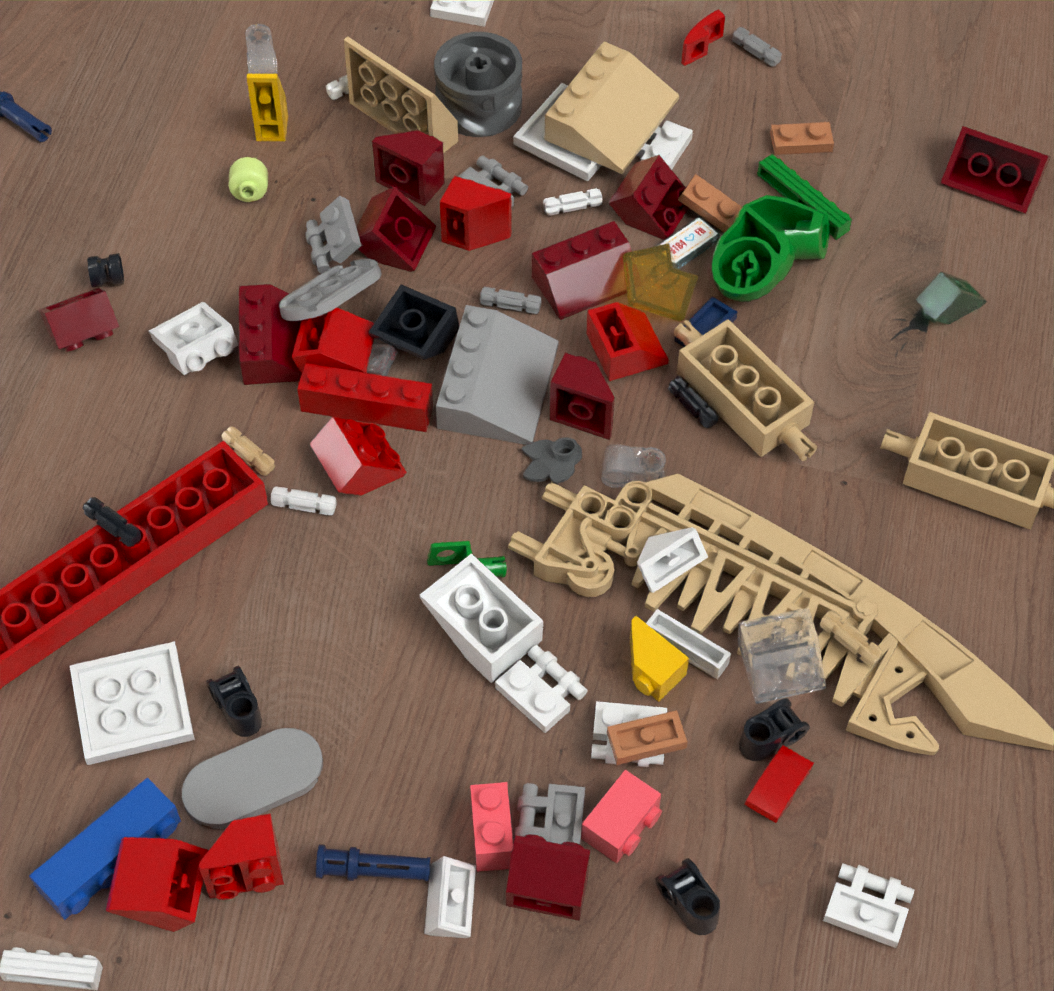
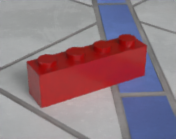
(365, 397)

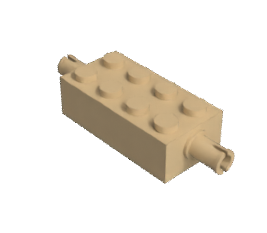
(745, 388)
(976, 469)

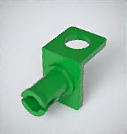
(463, 550)

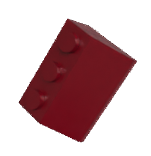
(995, 169)
(582, 270)
(265, 337)

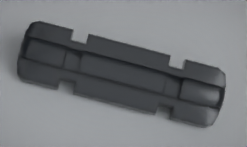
(693, 402)
(112, 521)

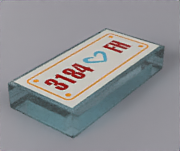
(691, 241)

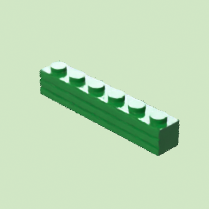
(797, 189)

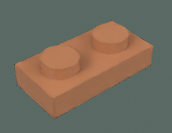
(802, 138)
(710, 203)
(647, 737)

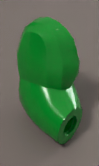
(764, 244)

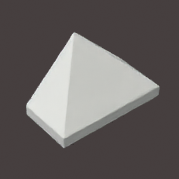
(670, 556)

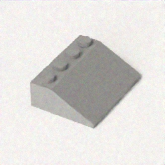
(496, 377)

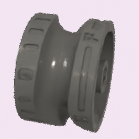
(480, 82)

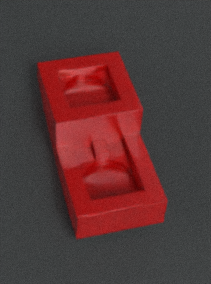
(701, 35)
(779, 784)

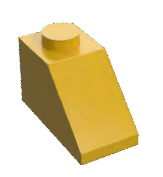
(654, 661)

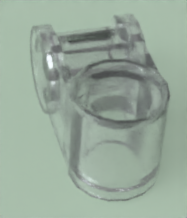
(260, 51)
(629, 464)

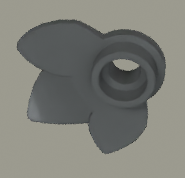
(552, 459)

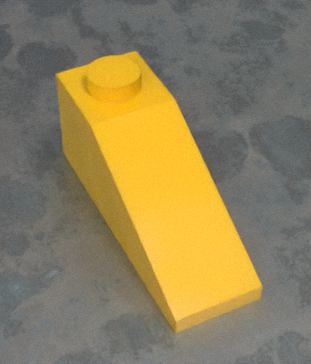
(268, 107)

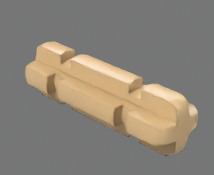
(248, 451)
(851, 638)

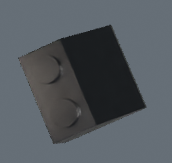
(416, 323)

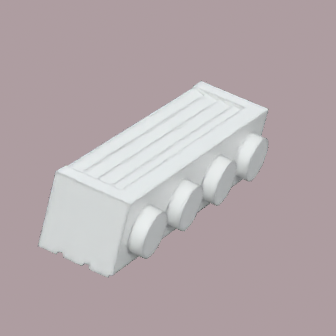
(697, 648)
(52, 970)

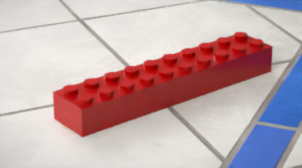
(102, 573)

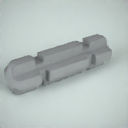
(756, 46)
(510, 300)

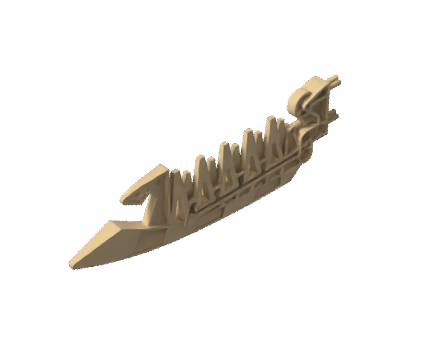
(801, 578)

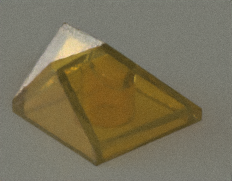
(656, 283)

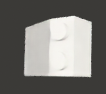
(483, 617)

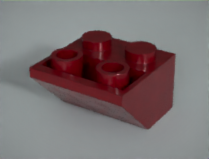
(650, 198)
(547, 876)

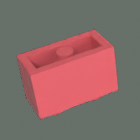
(621, 817)
(491, 826)

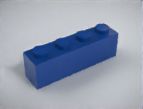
(91, 857)

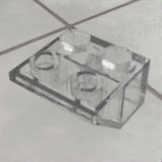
(781, 655)

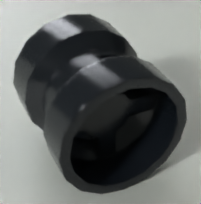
(98, 270)

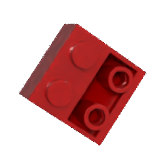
(474, 214)
(623, 340)
(334, 341)
(356, 456)
(243, 859)
(157, 882)

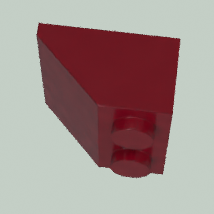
(410, 163)
(394, 231)
(80, 319)
(581, 397)

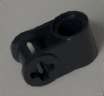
(234, 697)
(776, 727)
(687, 891)

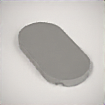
(329, 290)
(252, 778)

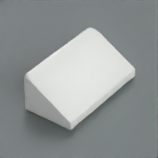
(450, 898)

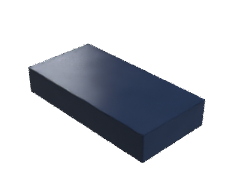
(710, 316)

